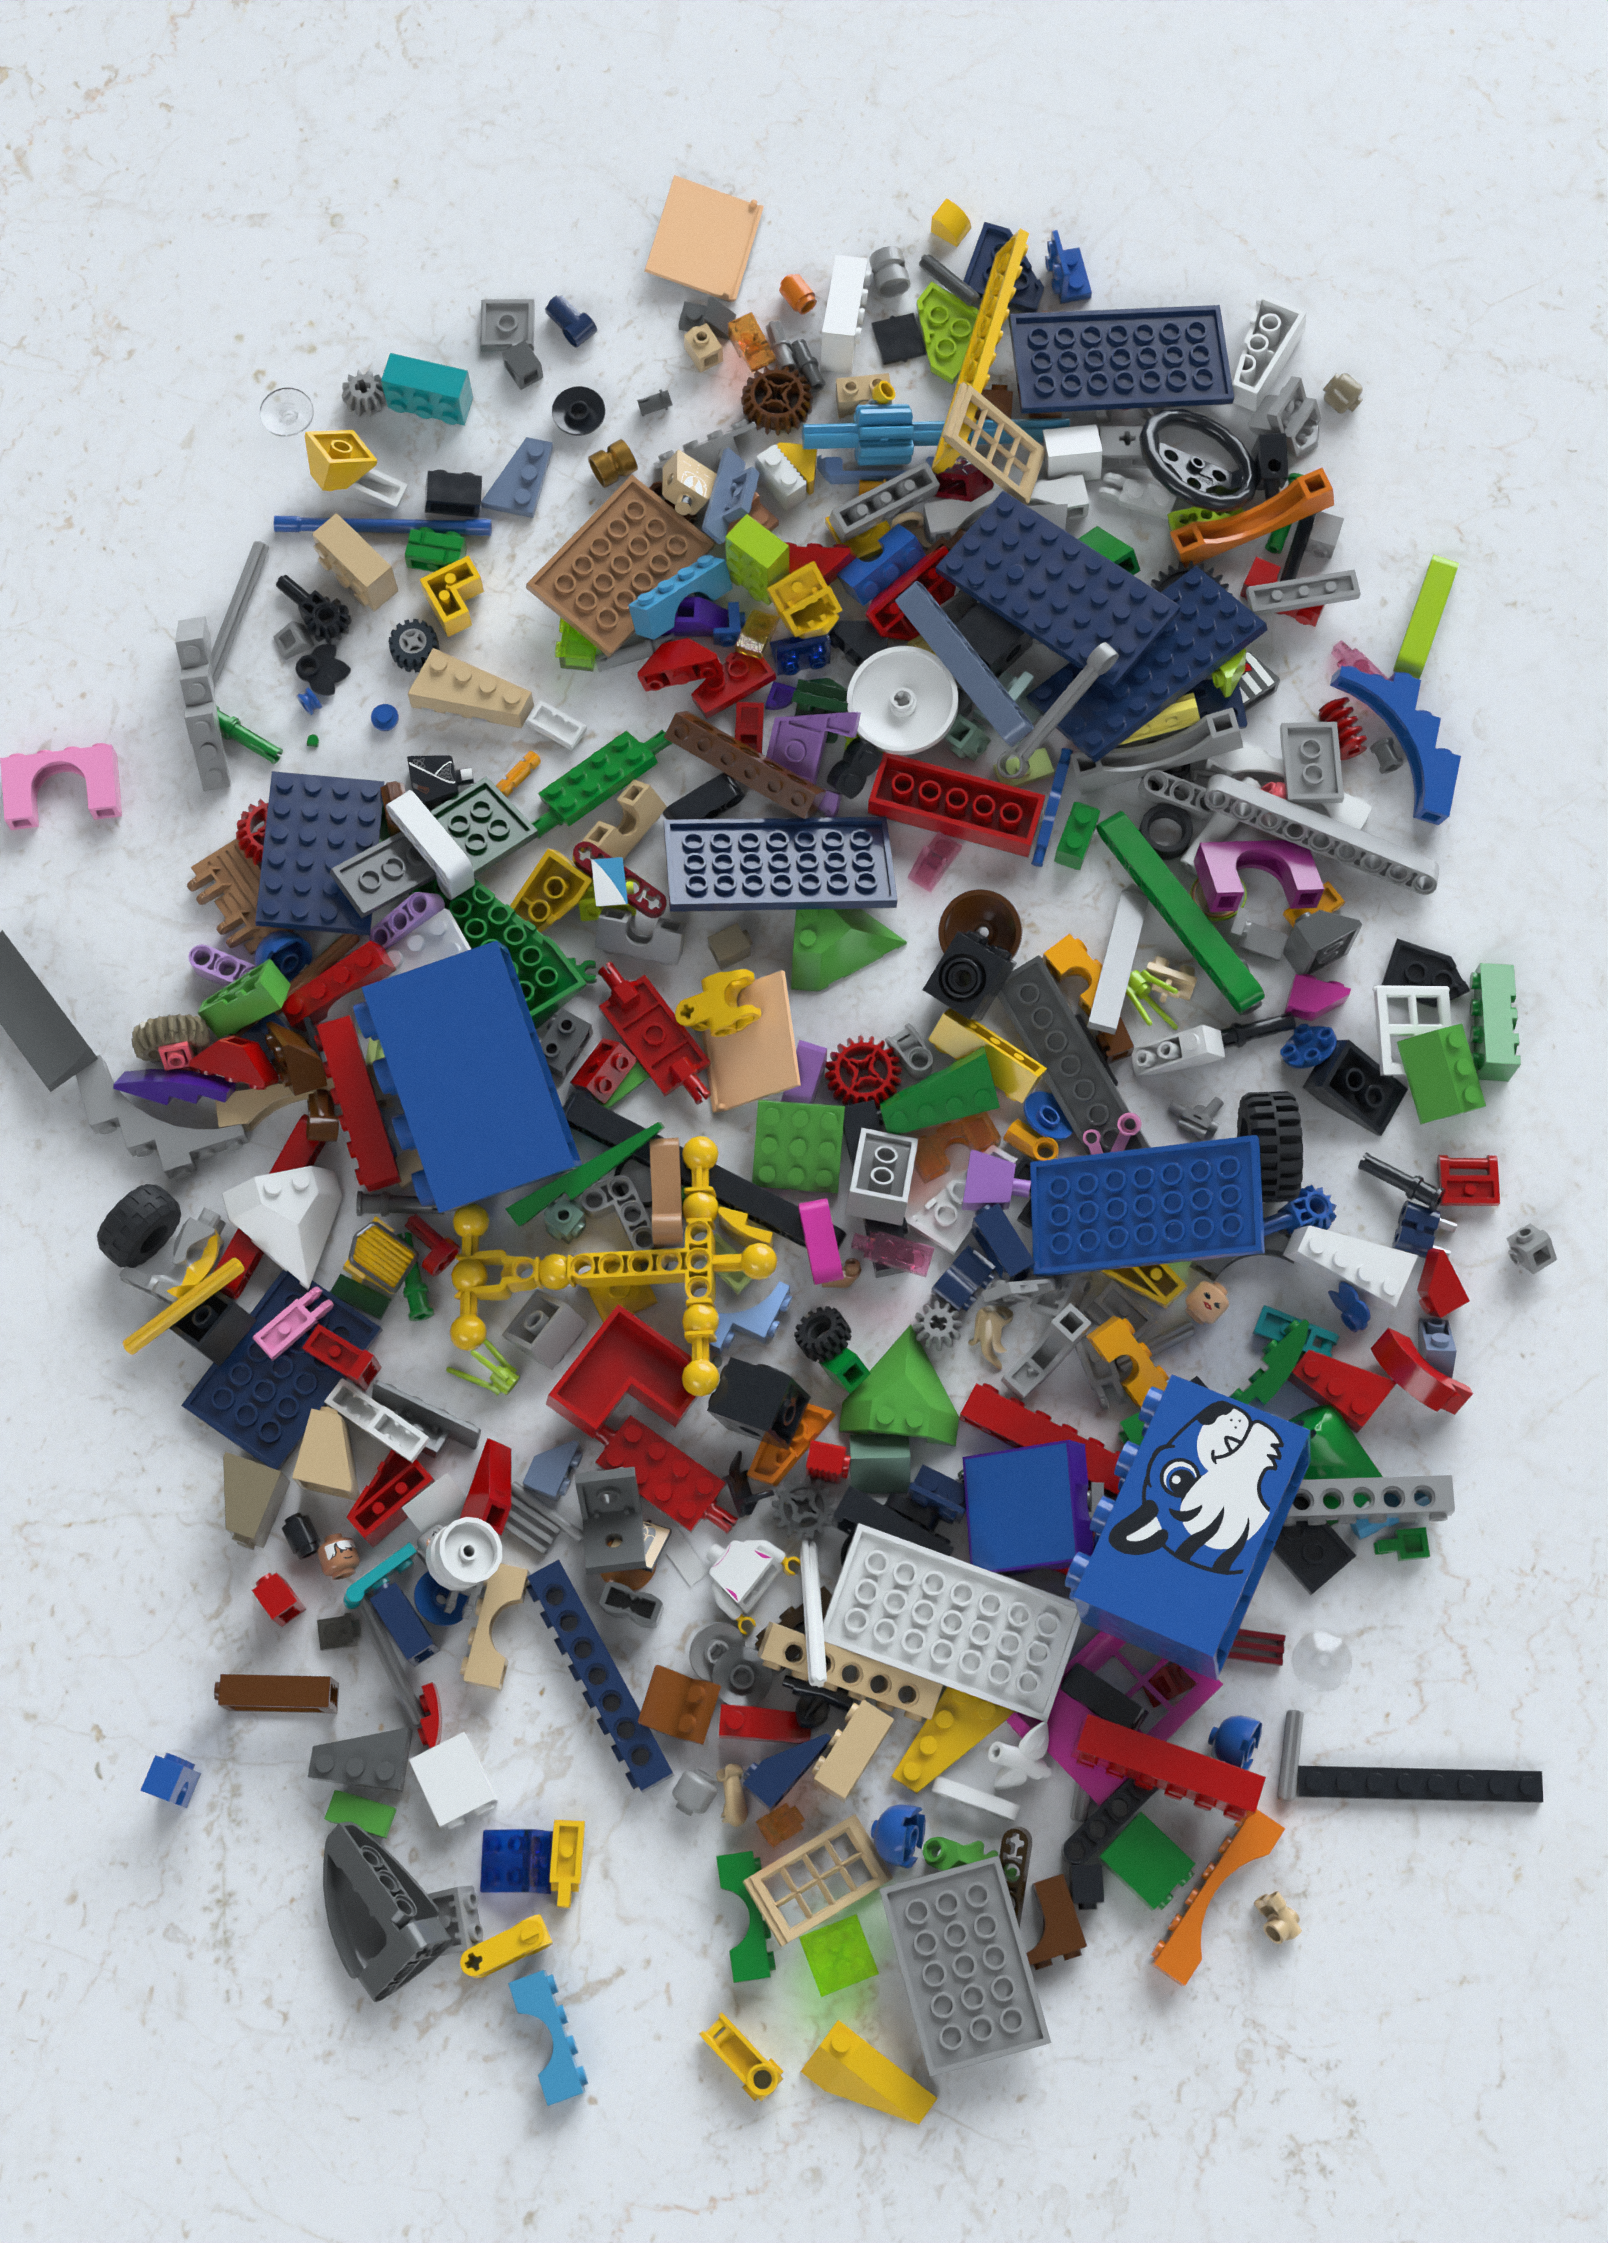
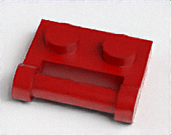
(1469, 1189)

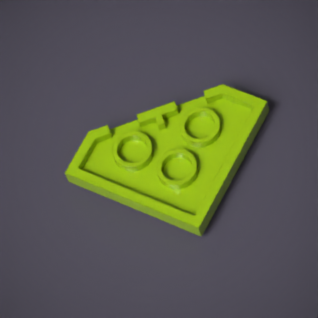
(945, 330)

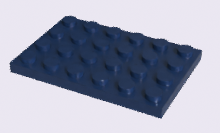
(308, 831)
(269, 1402)

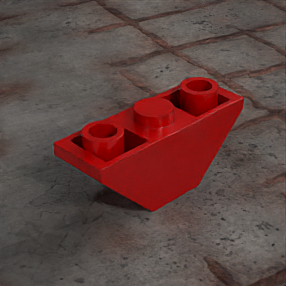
(828, 559)
(678, 664)
(238, 1062)

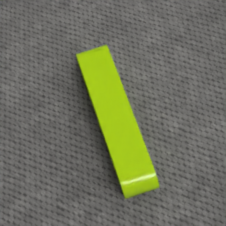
(1426, 616)

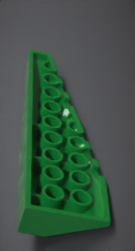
(540, 965)

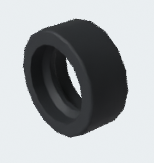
(1173, 813)

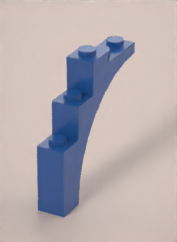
(1417, 731)

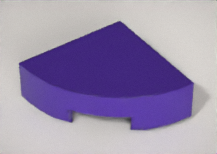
(779, 696)

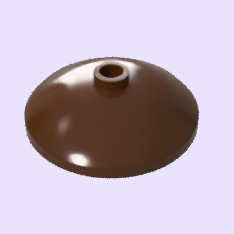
(979, 910)

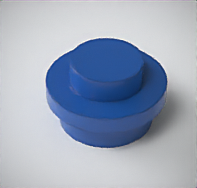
(384, 717)

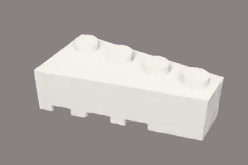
(844, 313)
(1370, 1268)

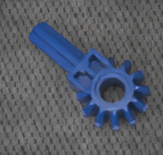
(1308, 1209)

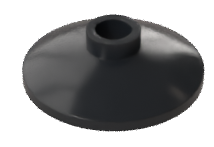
(576, 401)

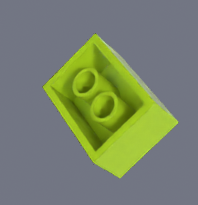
(755, 558)

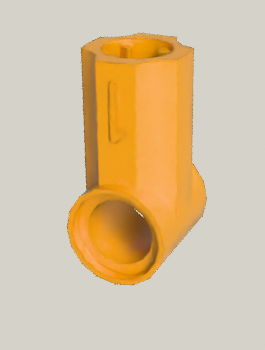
(1029, 1141)

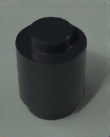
(301, 1535)

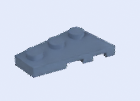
(521, 481)

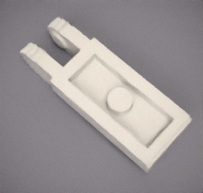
(1138, 496)

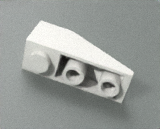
(1179, 1051)

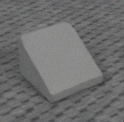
(293, 640)

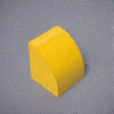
(950, 223)

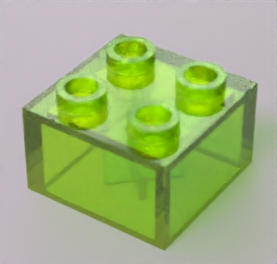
(838, 1955)

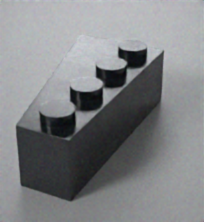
(863, 1509)

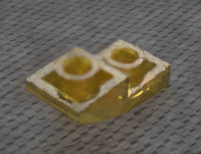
(756, 633)

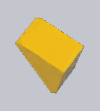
(803, 460)

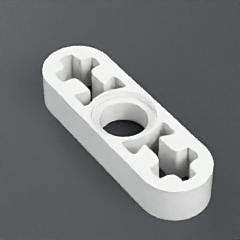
(975, 1798)

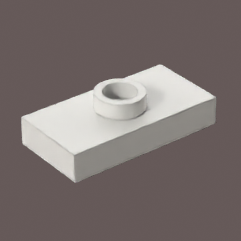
(556, 725)

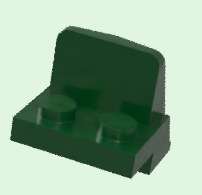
(820, 697)

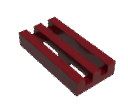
(1279, 1649)

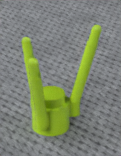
(1140, 987)
(503, 1378)

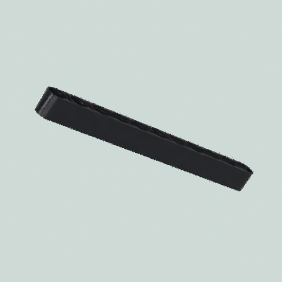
(730, 1189)

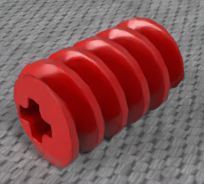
(1349, 743)

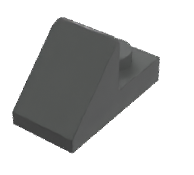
(714, 314)

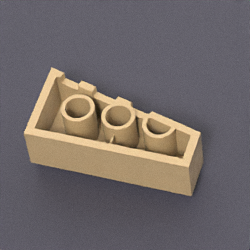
(466, 690)

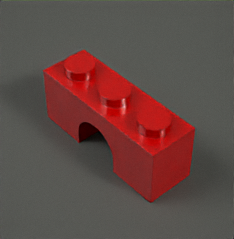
(1266, 572)

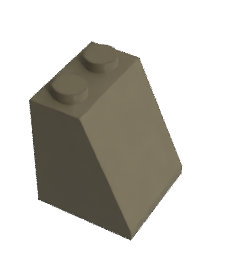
(251, 1499)

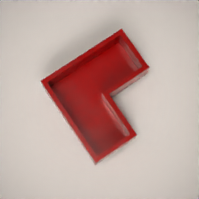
(621, 1361)

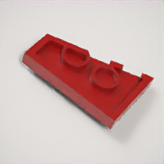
(741, 678)

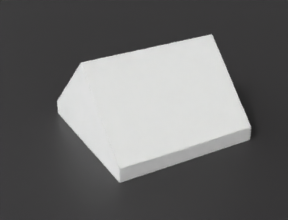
(1073, 452)

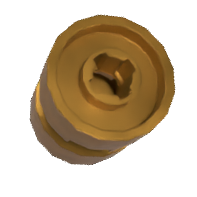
(611, 464)

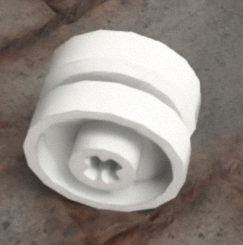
(464, 1554)

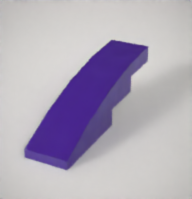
(164, 1085)

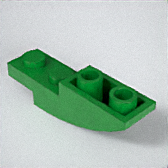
(1280, 1361)

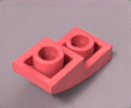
(177, 1056)

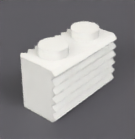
(780, 477)

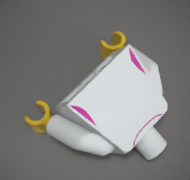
(744, 1574)

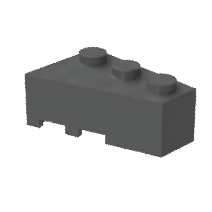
(364, 1761)

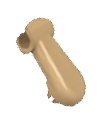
(735, 1806)

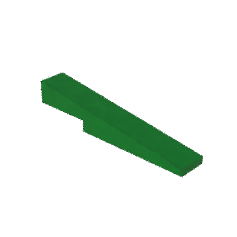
(580, 1178)

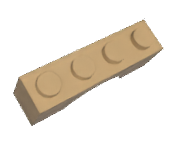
(485, 1665)

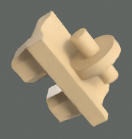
(1181, 980)

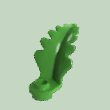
(956, 1855)

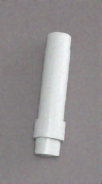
(1215, 831)

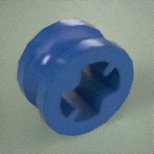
(309, 701)

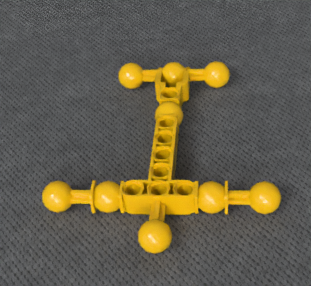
(557, 1271)

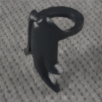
(740, 1488)

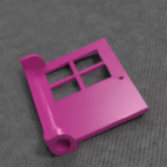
(1068, 1713)

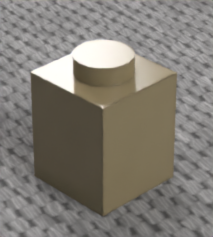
(730, 946)

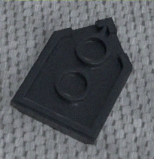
(1423, 967)

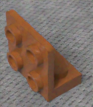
(679, 1705)

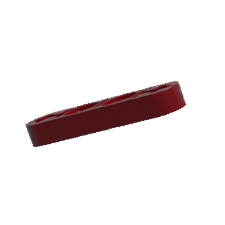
(651, 894)

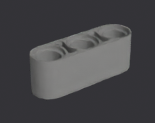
(1167, 784)

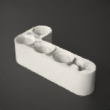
(435, 845)

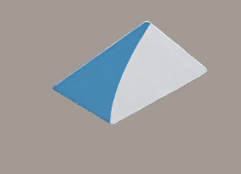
(609, 881)

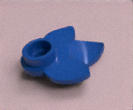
(1355, 1312)

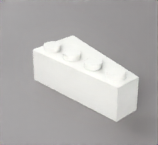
(1267, 347)

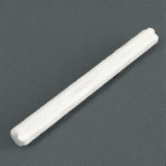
(813, 1614)

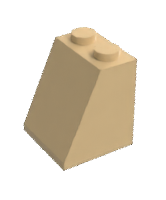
(327, 1456)

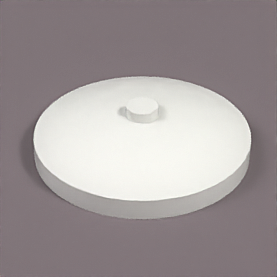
(903, 700)

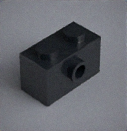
(453, 493)

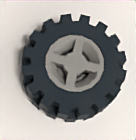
(411, 636)

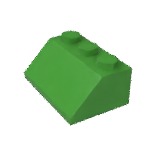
(1441, 1074)

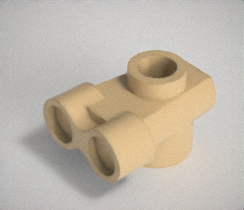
(1282, 1920)

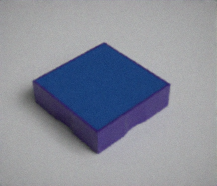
(1027, 1507)

